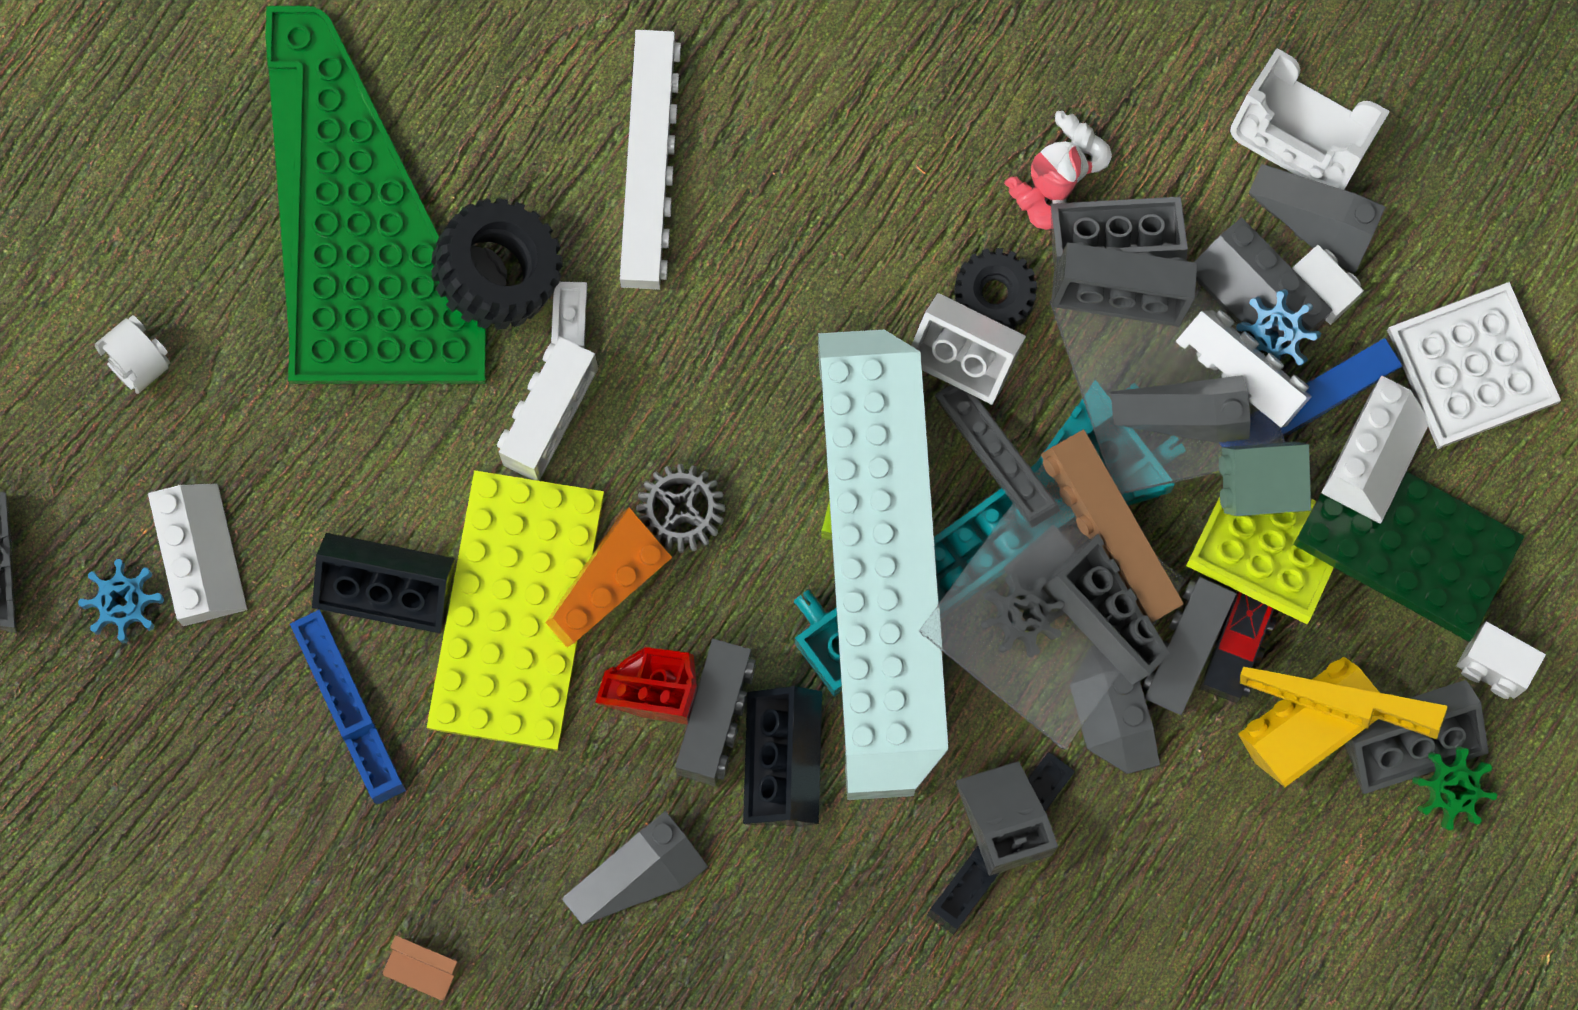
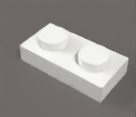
(569, 312)

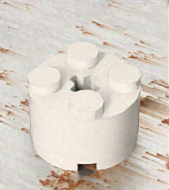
(133, 355)

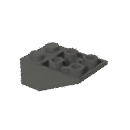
(1006, 818)

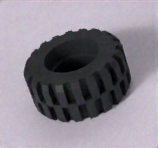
(516, 231)

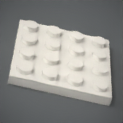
(1473, 365)

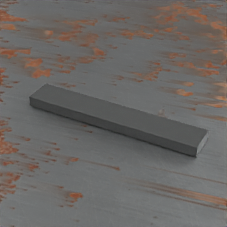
(998, 455)

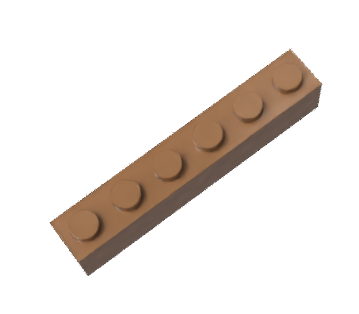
(1103, 511)

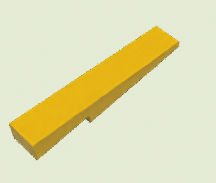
(1349, 703)

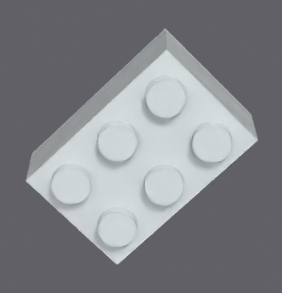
(966, 348)

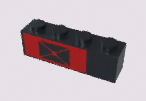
(1238, 647)

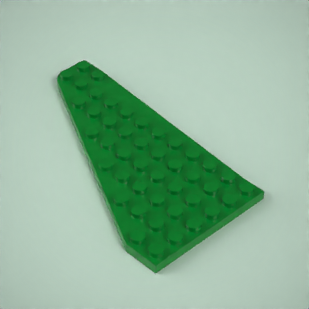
(353, 227)

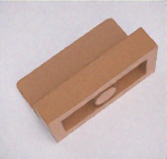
(420, 968)

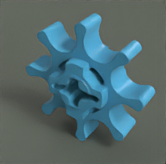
(1288, 321)
(112, 611)

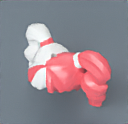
(1059, 169)

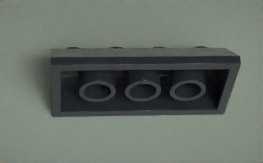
(382, 582)
(782, 757)

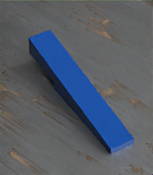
(1345, 382)
(347, 707)

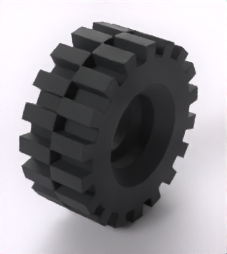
(1002, 268)

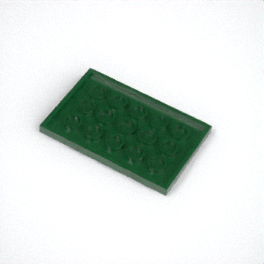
(1423, 555)

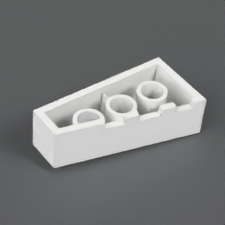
(1236, 355)

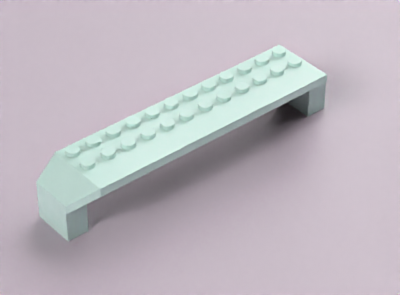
(882, 561)

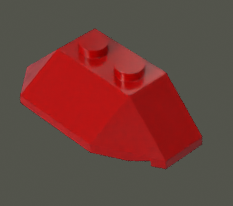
(652, 685)

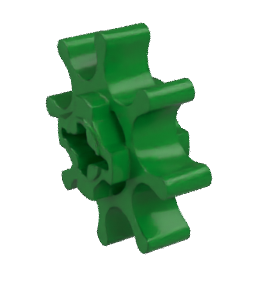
(1456, 801)

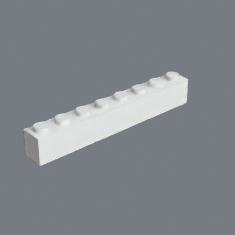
(648, 159)

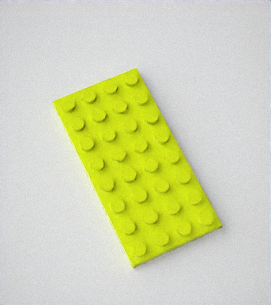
(498, 660)

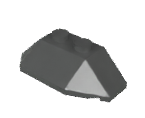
(1122, 728)

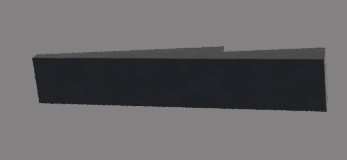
(973, 879)

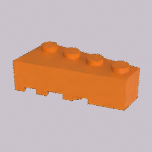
(614, 571)

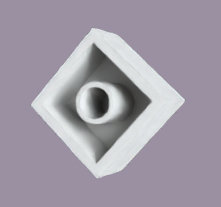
(1500, 661)

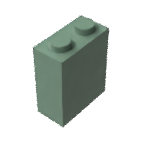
(1265, 478)

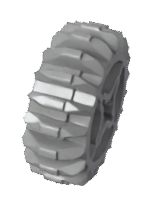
(689, 496)

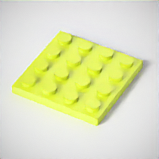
(1260, 560)

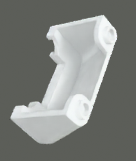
(1303, 127)

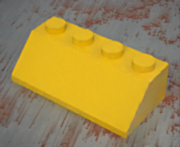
(1297, 738)

